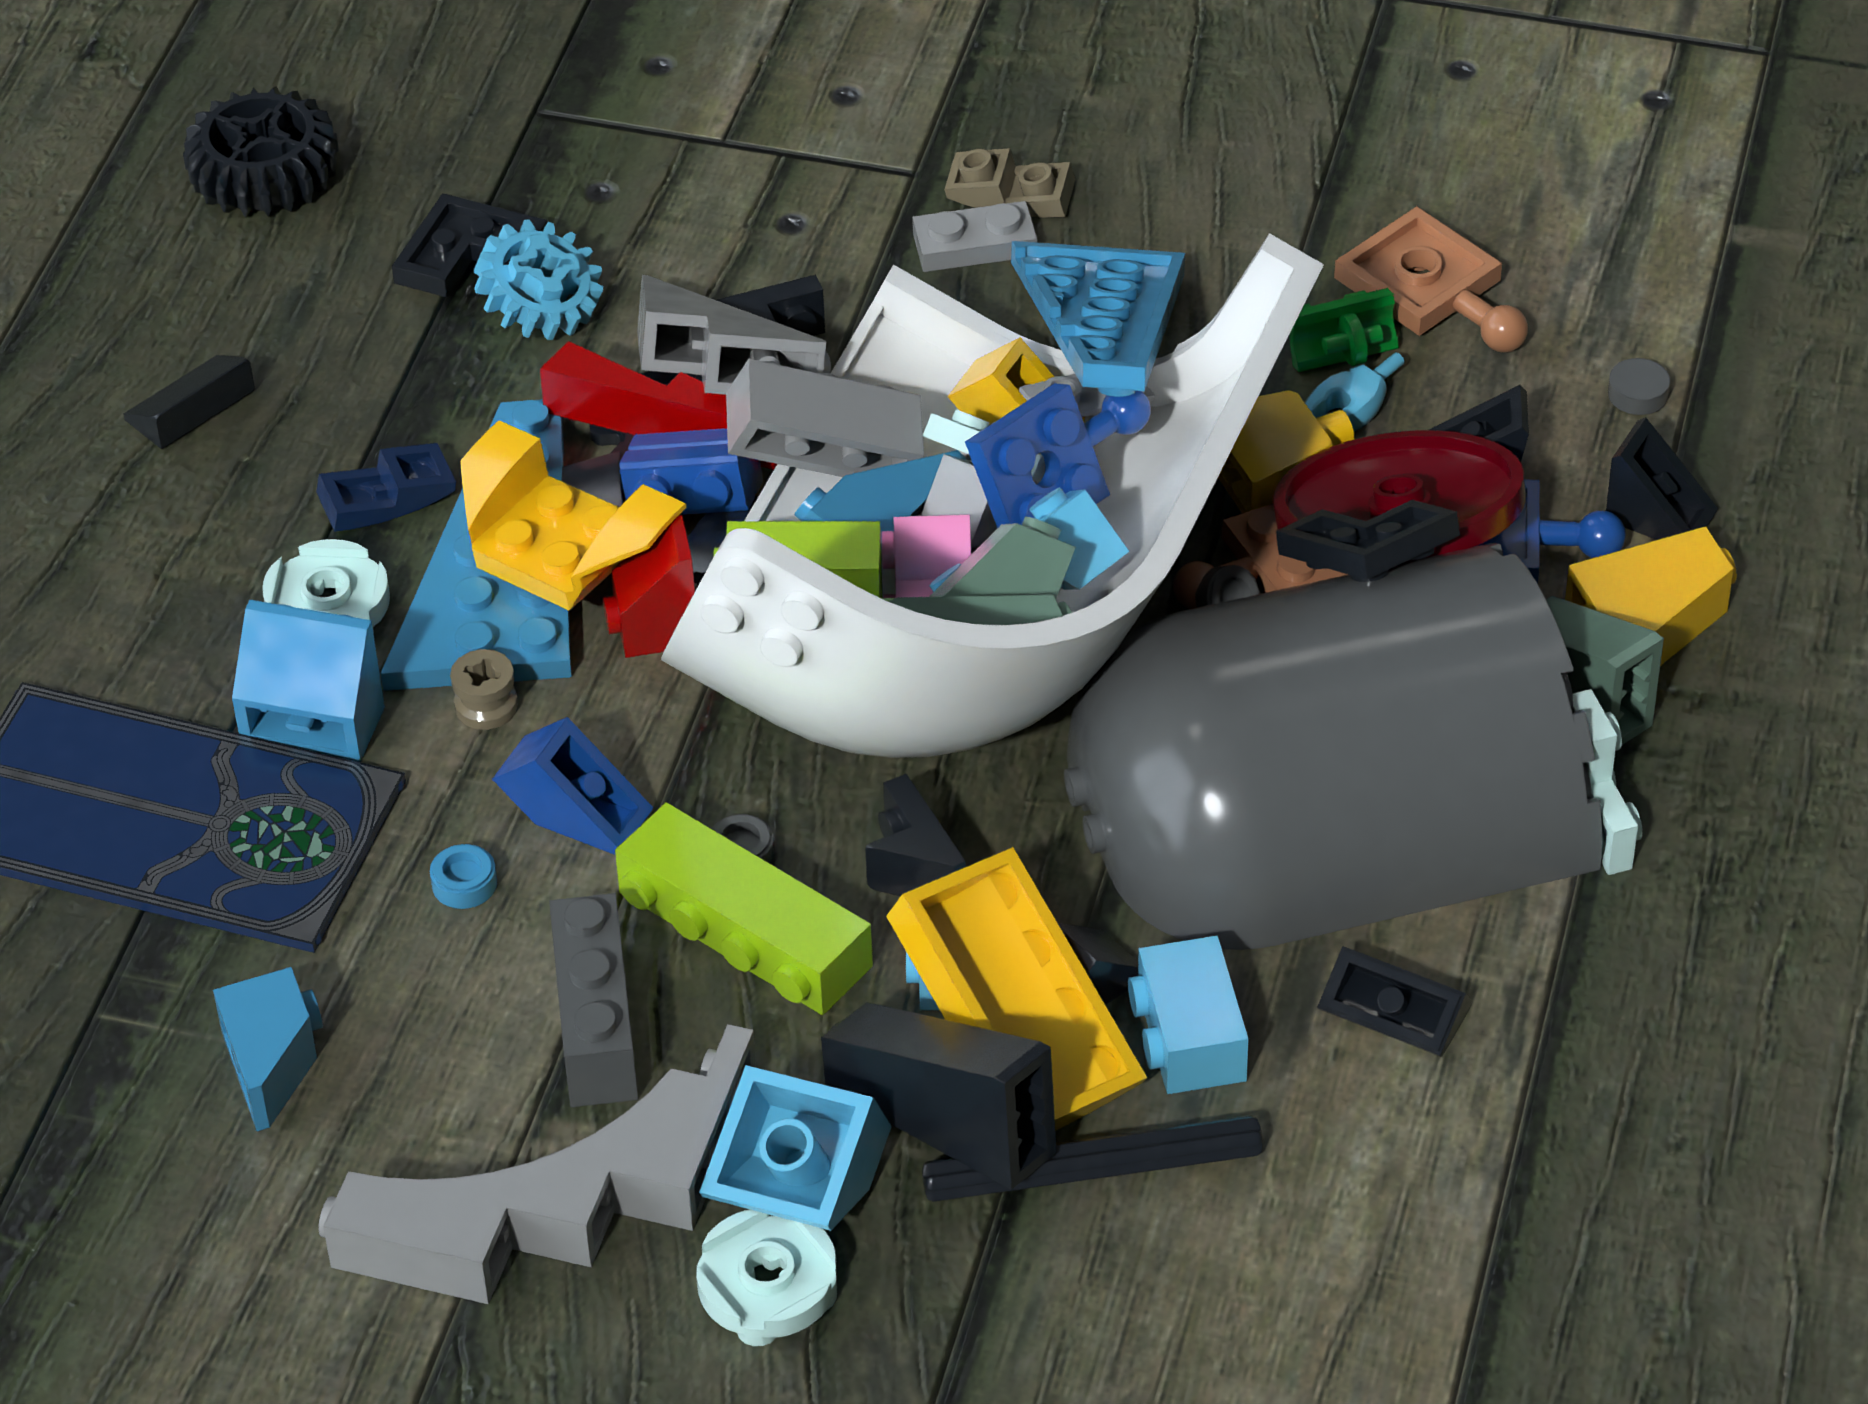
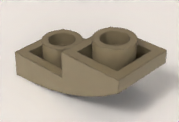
(992, 178)

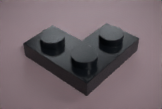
(450, 240)
(1368, 547)

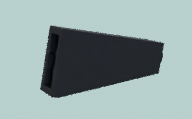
(950, 1086)

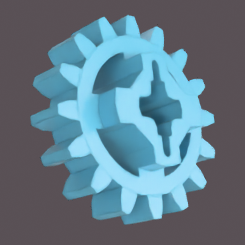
(538, 279)

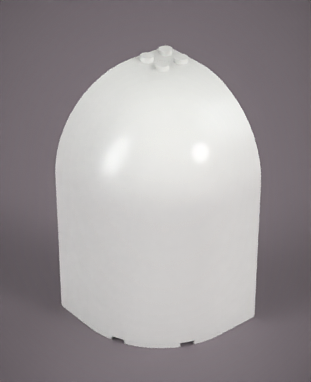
(917, 685)

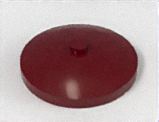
(1425, 466)

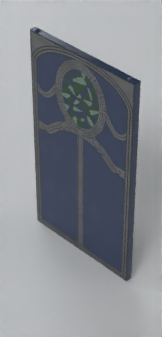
(183, 816)

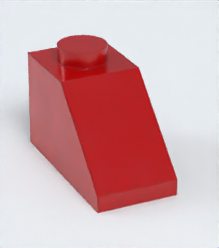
(651, 593)

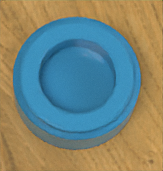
(463, 876)

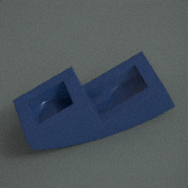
(399, 485)

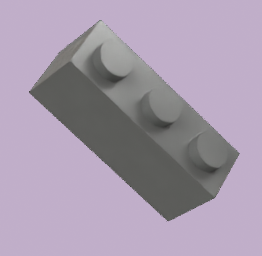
(593, 1000)

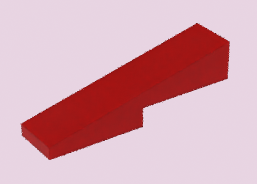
(611, 396)

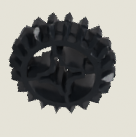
(260, 151)

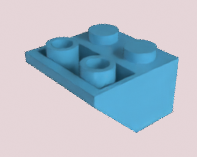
(307, 680)

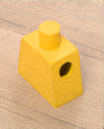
(1273, 441)

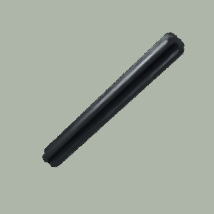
(1108, 1157)

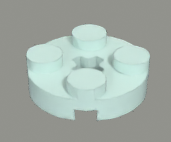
(336, 564)
(766, 1308)

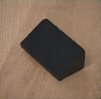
(192, 399)
(1394, 1001)

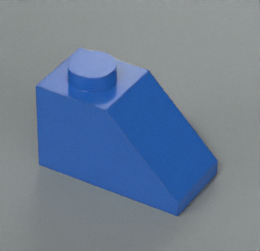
(572, 787)

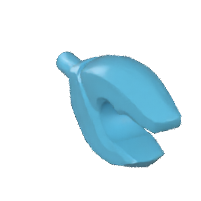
(1355, 391)

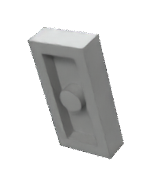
(971, 235)

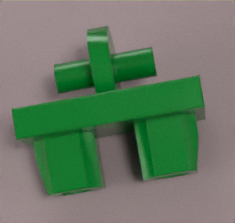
(1344, 330)

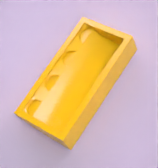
(1008, 968)

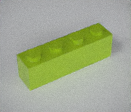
(744, 909)

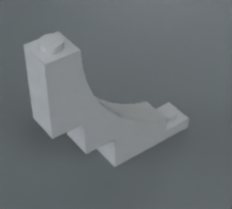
(462, 1229)

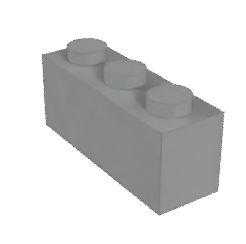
(820, 420)

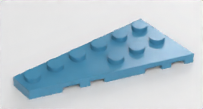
(1103, 307)
(472, 610)

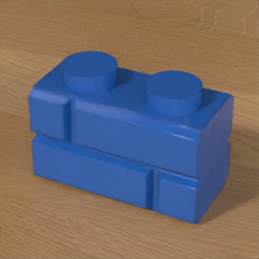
(692, 469)

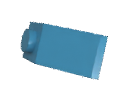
(268, 1038)

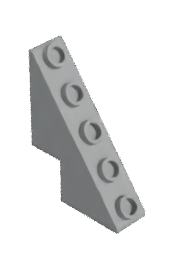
(713, 339)

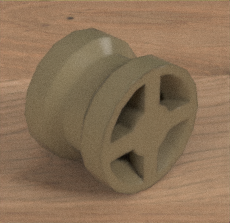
(484, 689)

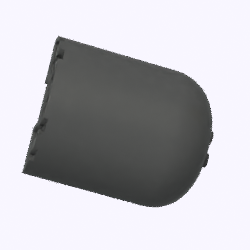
(1337, 753)

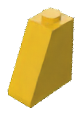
(1662, 585)

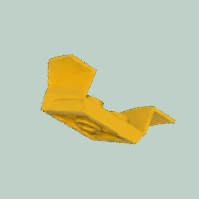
(545, 530)

